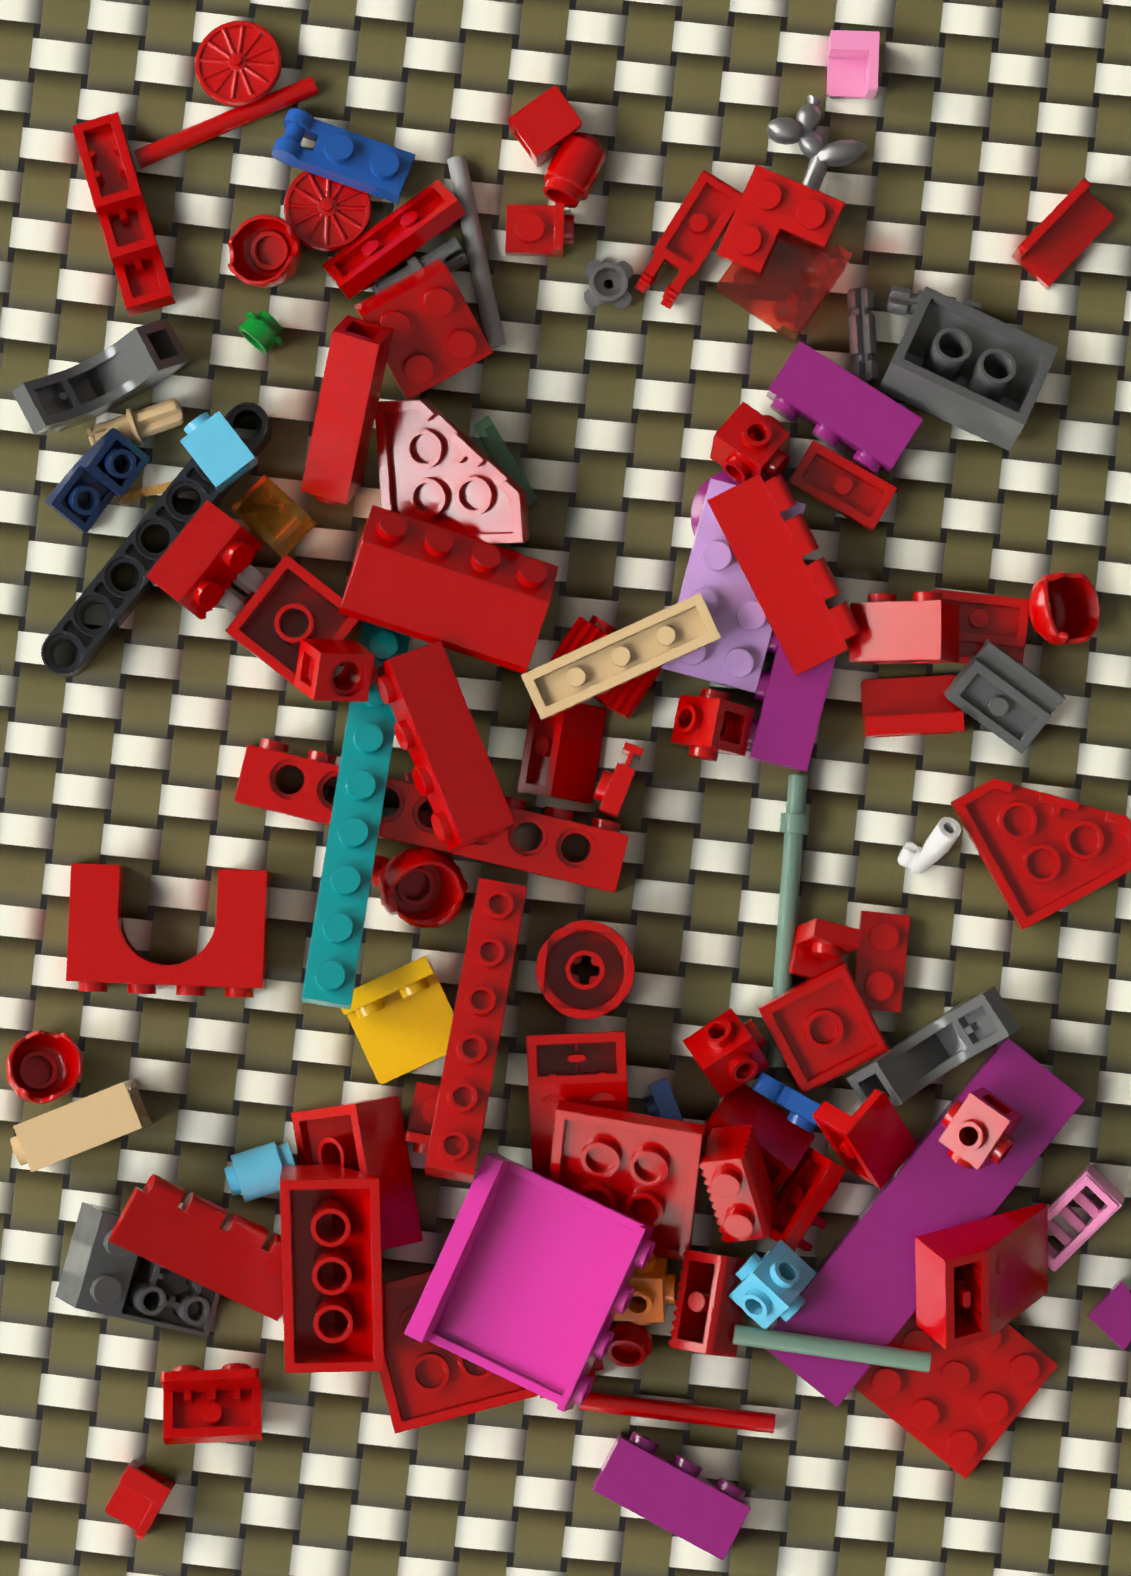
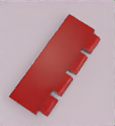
(773, 564)
(198, 1248)

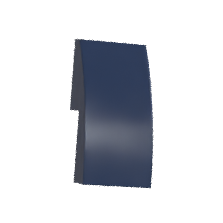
(96, 478)

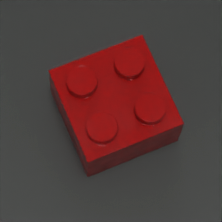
(431, 328)
(283, 611)

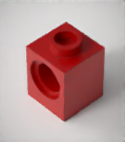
(319, 661)

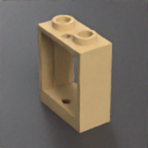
(80, 1126)

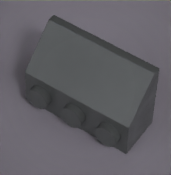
(968, 369)

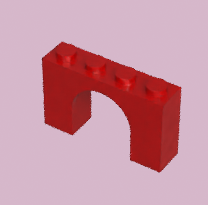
(103, 954)

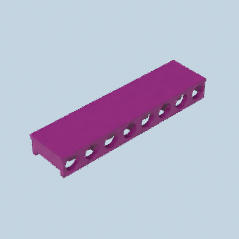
(869, 1276)

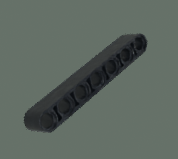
(134, 553)

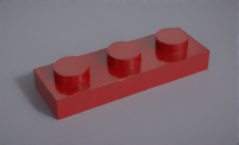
(394, 239)

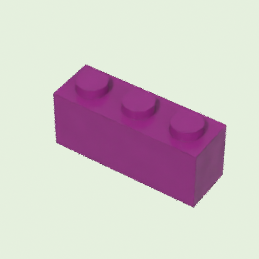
(842, 409)
(788, 711)
(672, 1494)

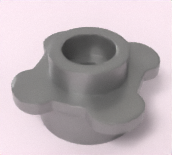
(618, 274)

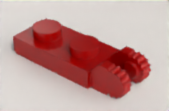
(691, 234)

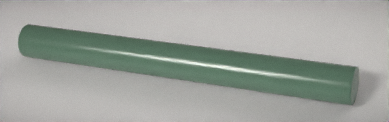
(831, 1348)

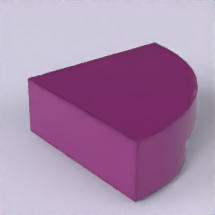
(1113, 1315)

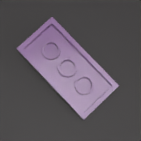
(743, 627)

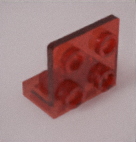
(791, 284)

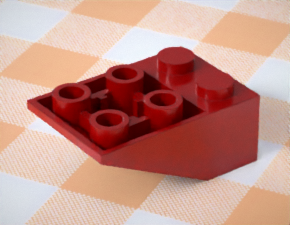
(575, 1069)
(980, 1274)

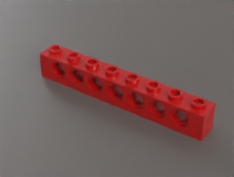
(600, 869)

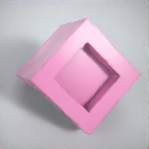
(853, 64)

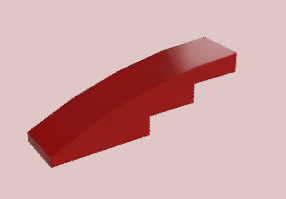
(123, 214)

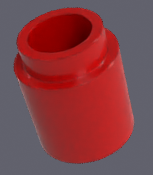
(574, 169)

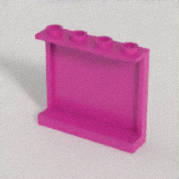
(531, 1280)

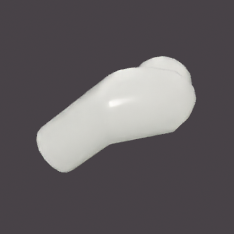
(934, 848)

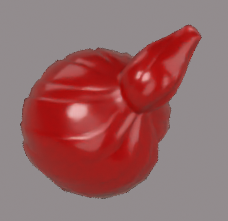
(420, 886)

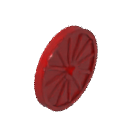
(238, 63)
(326, 212)

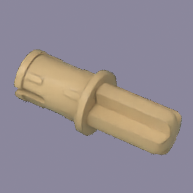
(142, 422)

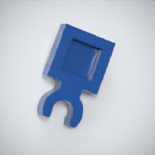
(800, 1105)

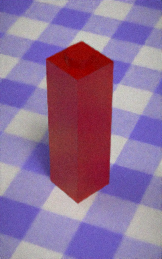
(346, 410)

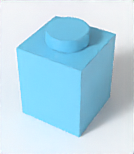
(217, 449)

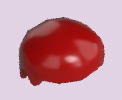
(264, 251)
(1064, 608)
(44, 1067)

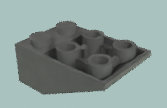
(127, 1286)

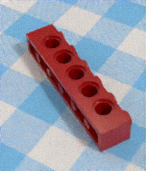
(475, 1030)

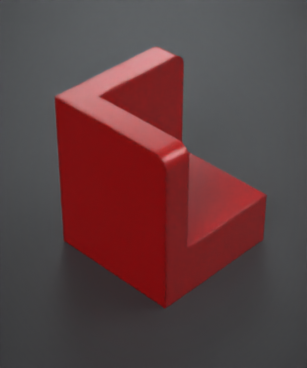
(544, 124)
(139, 1497)

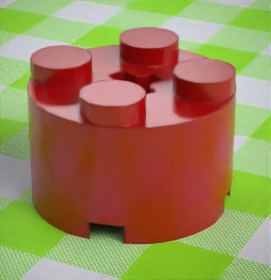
(603, 991)

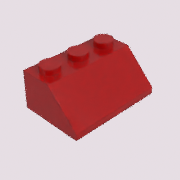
(369, 1140)

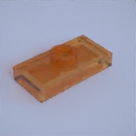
(273, 516)

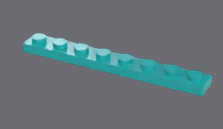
(352, 836)

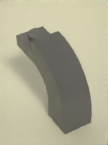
(103, 381)
(936, 1048)

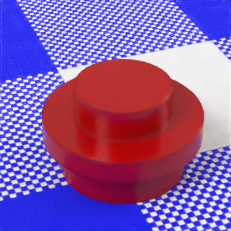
(629, 1344)

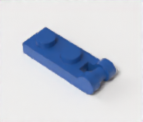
(343, 156)

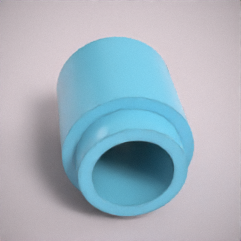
(258, 1170)

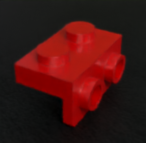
(212, 1404)

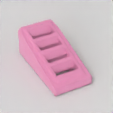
(1104, 1190)

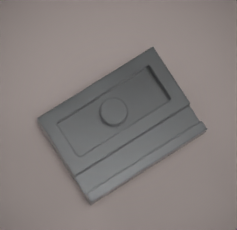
(1004, 695)

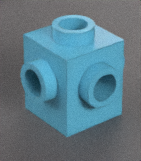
(765, 1292)

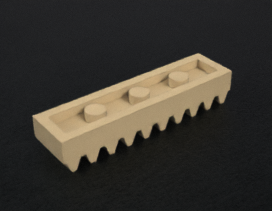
(621, 656)

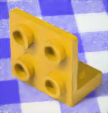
(401, 1019)

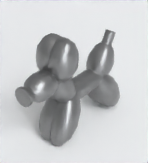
(802, 131)

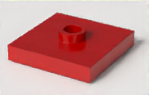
(823, 1028)

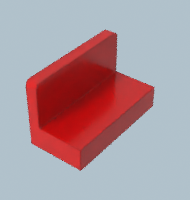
(1063, 235)
(909, 707)
(562, 753)
(779, 1139)
(870, 1141)

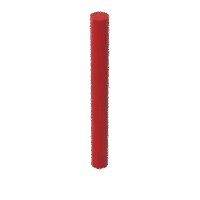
(225, 122)
(679, 1412)

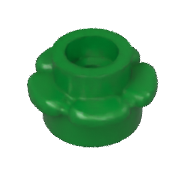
(261, 331)

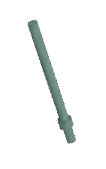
(794, 826)

